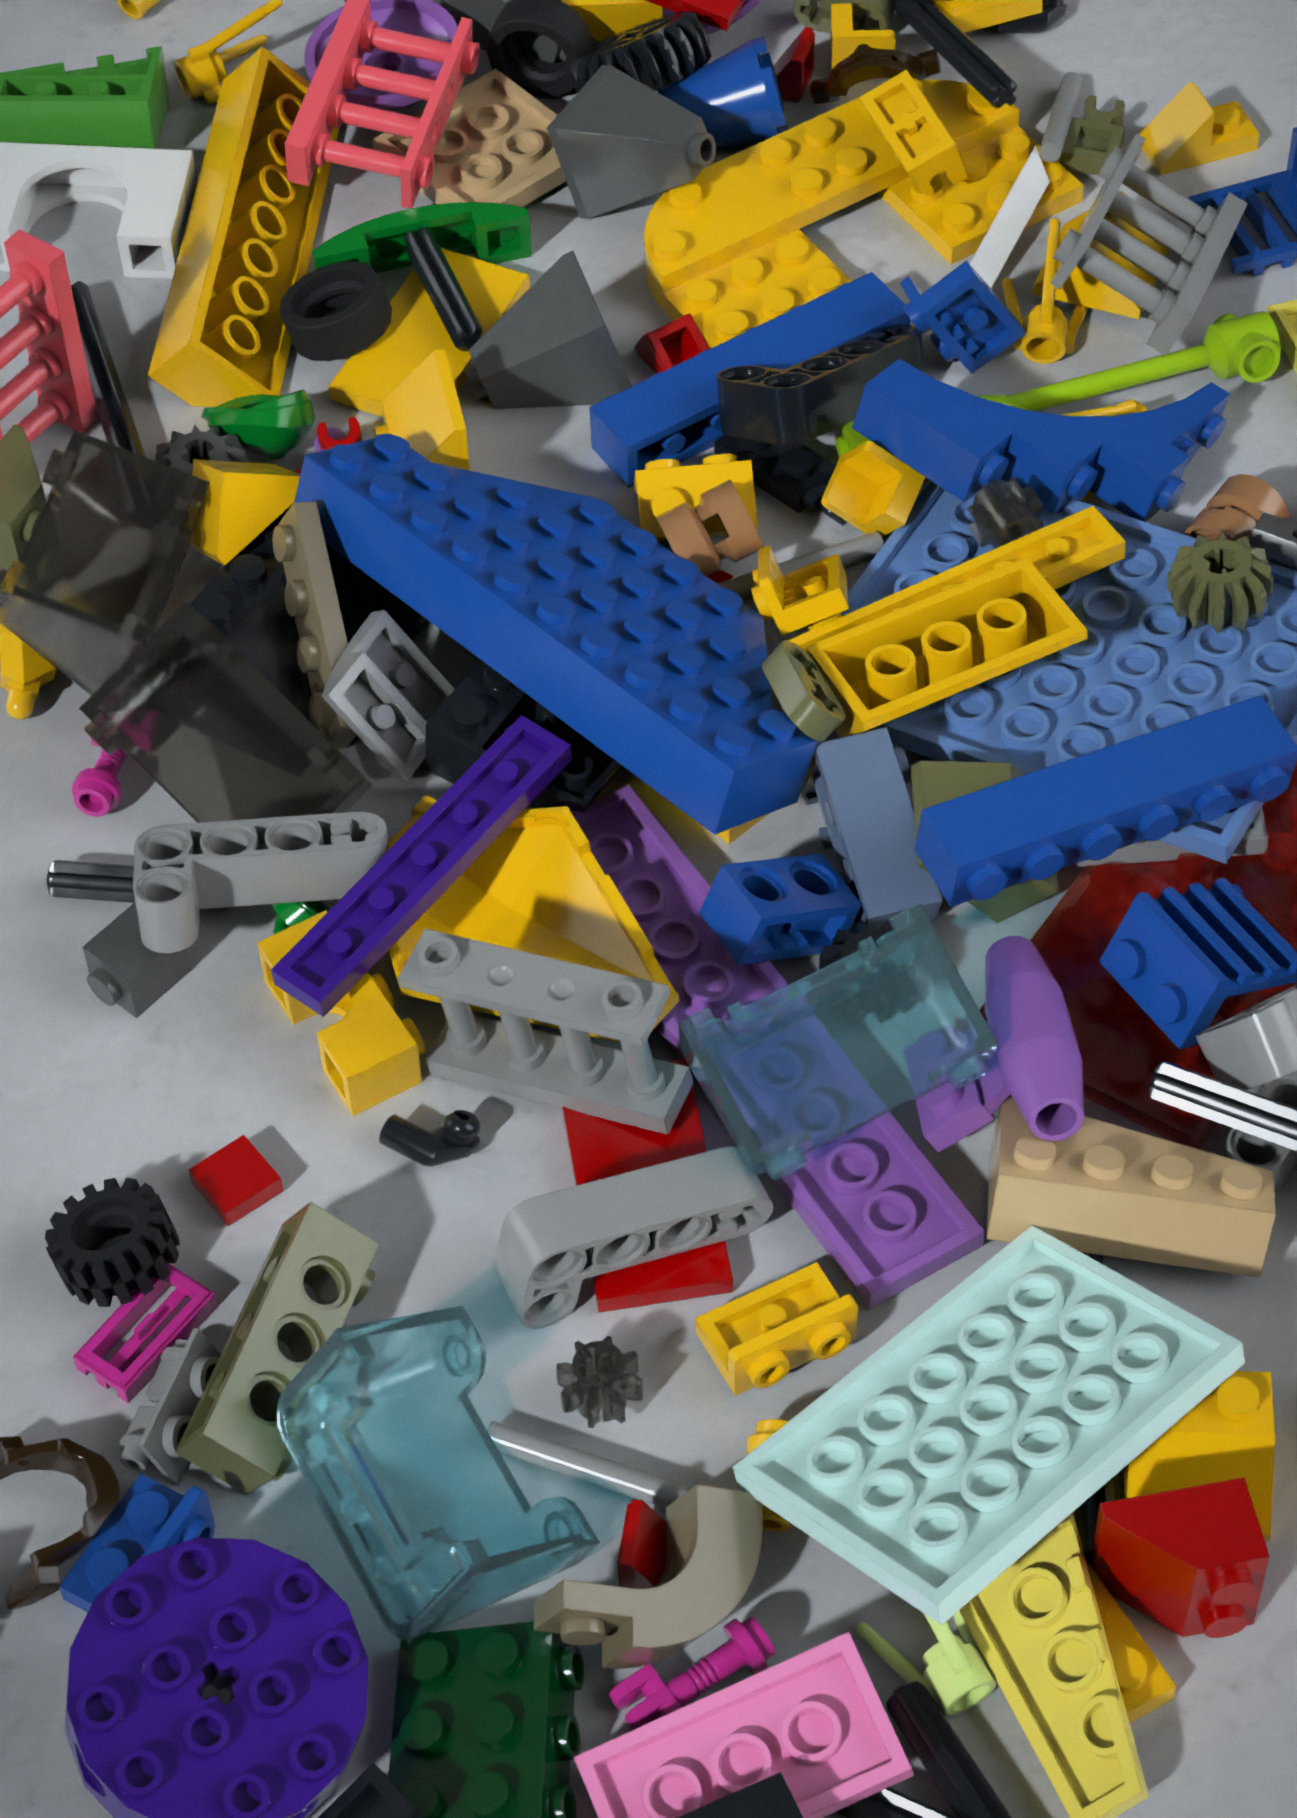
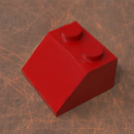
(1185, 1557)

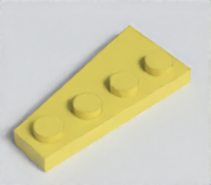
(1058, 1674)

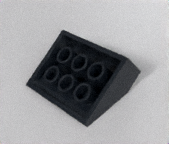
(250, 610)

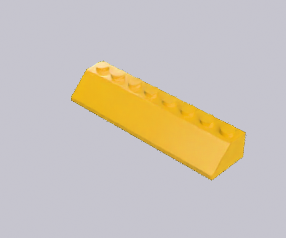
(241, 245)

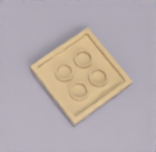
(490, 147)

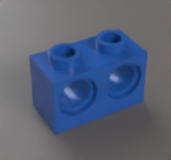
(778, 907)

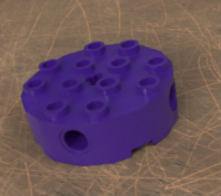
(227, 1620)

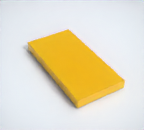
(419, 331)

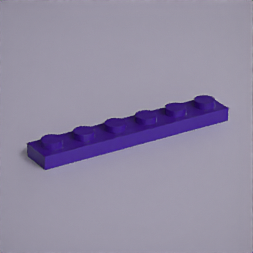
(421, 866)

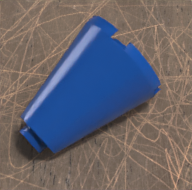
(734, 96)

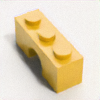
(367, 1051)

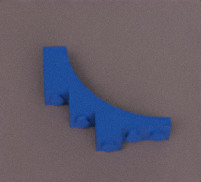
(972, 441)

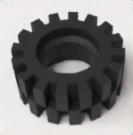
(124, 1265)

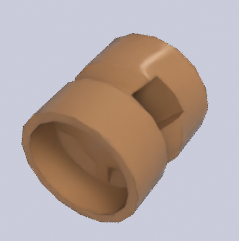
(1237, 509)
(690, 539)

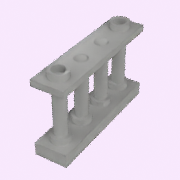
(1197, 253)
(537, 1064)

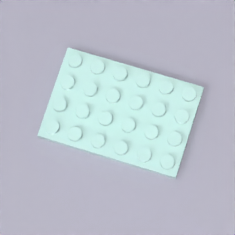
(988, 1421)

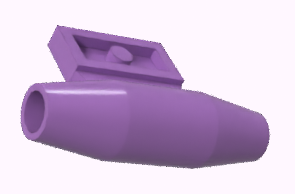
(1033, 1059)

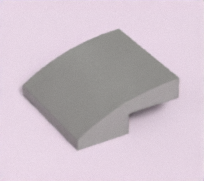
(387, 693)

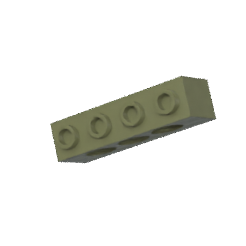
(224, 1430)

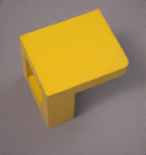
(846, 40)
(872, 489)

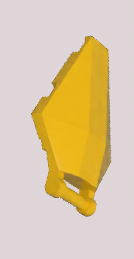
(539, 896)

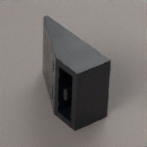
(482, 711)

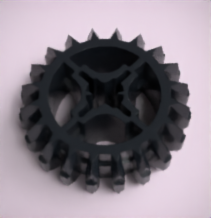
(649, 52)

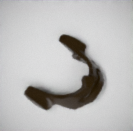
(869, 64)
(101, 1499)

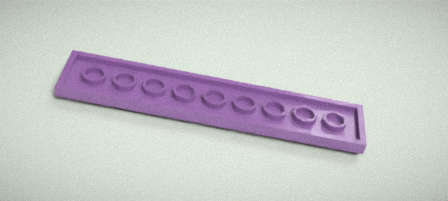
(861, 1195)

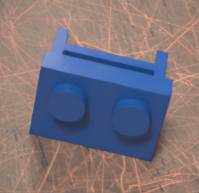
(1282, 192)
(1194, 951)

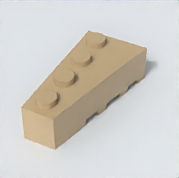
(1129, 1196)

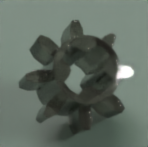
(1004, 513)
(599, 1381)

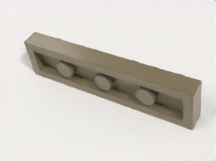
(315, 605)

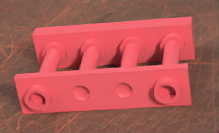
(343, 70)
(52, 336)

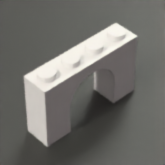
(144, 183)

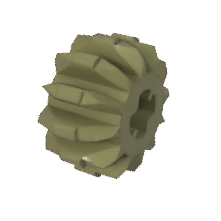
(1220, 582)

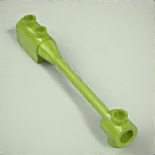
(1230, 348)

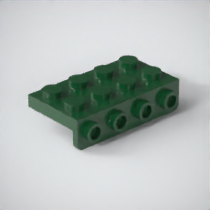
(487, 1723)

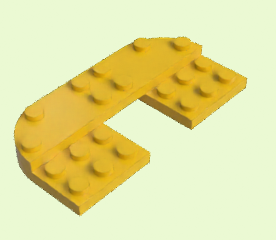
(733, 235)

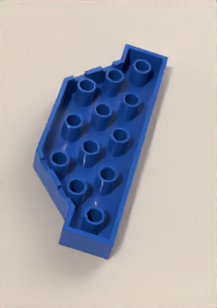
(577, 618)

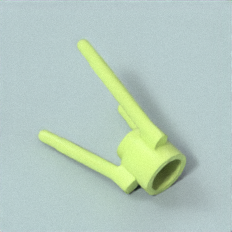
(954, 1669)

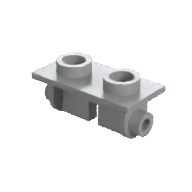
(177, 1389)

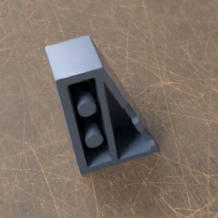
(871, 824)

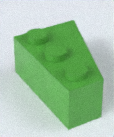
(87, 106)

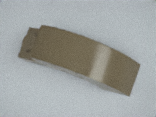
(708, 1567)

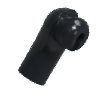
(1051, 12)
(433, 1147)

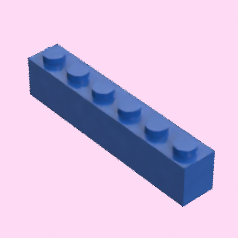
(679, 410)
(1105, 801)

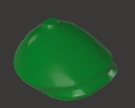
(265, 422)

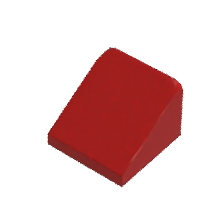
(796, 66)
(671, 344)
(641, 1547)

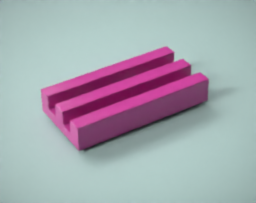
(119, 1372)

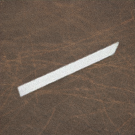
(1011, 219)

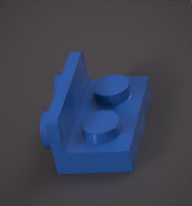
(964, 317)
(142, 1523)

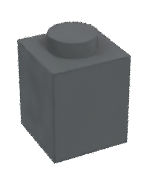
(127, 970)

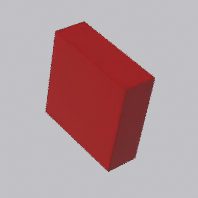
(236, 1180)

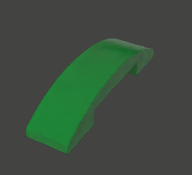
(487, 229)

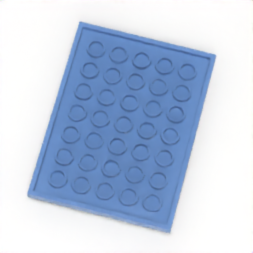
(1123, 681)

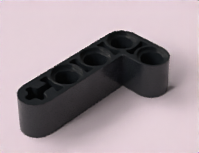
(814, 394)

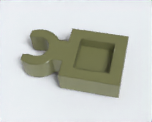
(1093, 137)

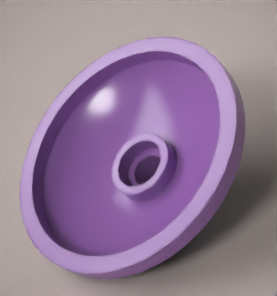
(412, 17)

